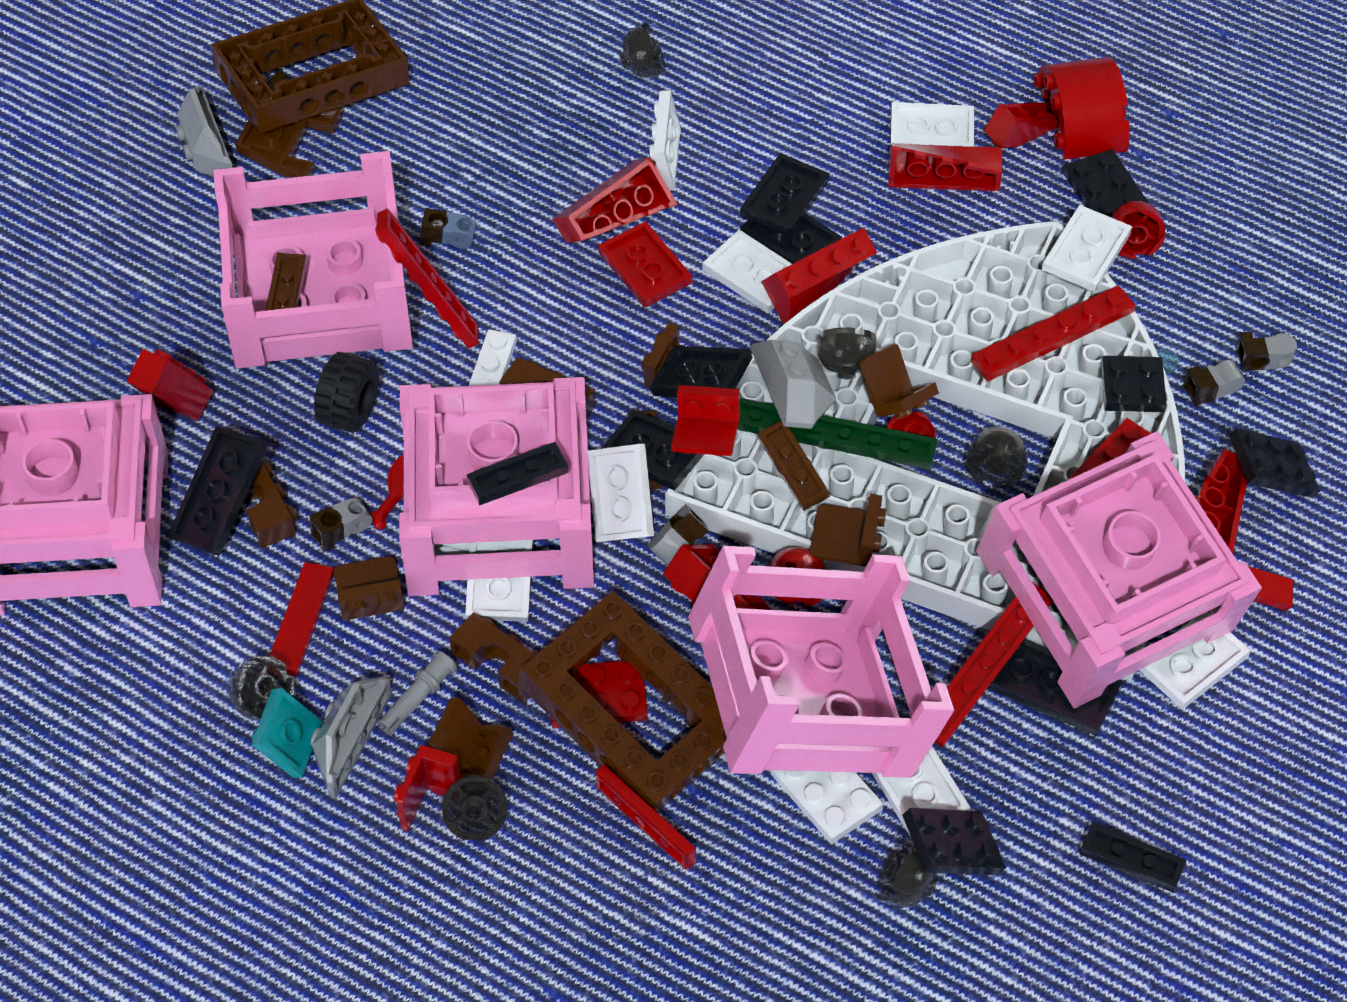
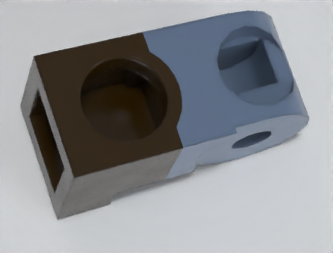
(446, 228)

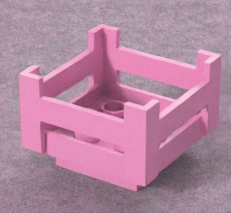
(351, 282)
(470, 429)
(77, 494)
(1122, 562)
(812, 683)

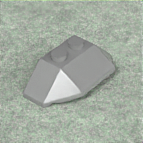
(201, 134)
(794, 382)
(347, 729)

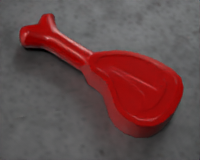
(396, 492)

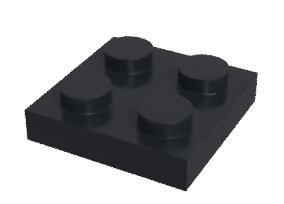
(1133, 384)

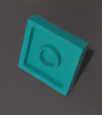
(286, 732)

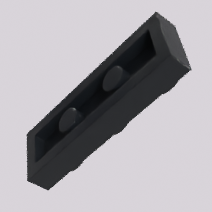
(517, 473)
(1133, 857)

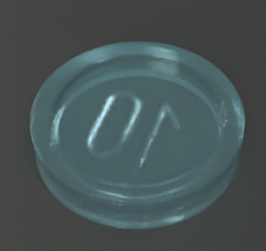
(1169, 359)

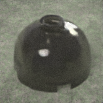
(642, 52)
(843, 349)
(997, 457)
(253, 683)
(474, 807)
(904, 877)

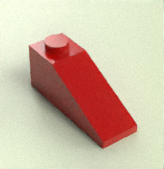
(1020, 123)

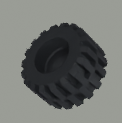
(346, 392)

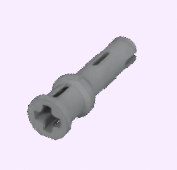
(426, 683)

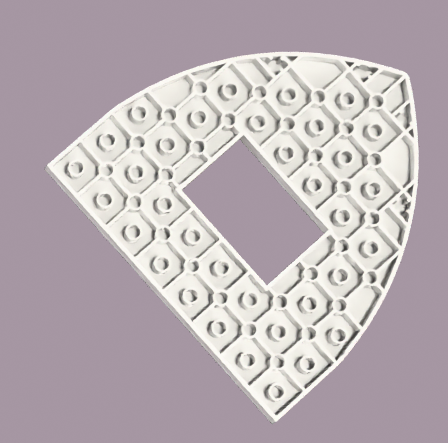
(939, 312)

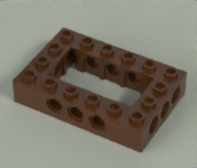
(375, 70)
(552, 686)

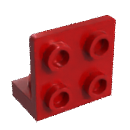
(706, 420)
(426, 770)

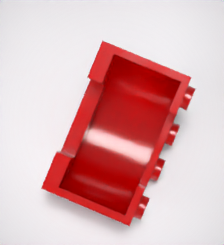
(1088, 104)

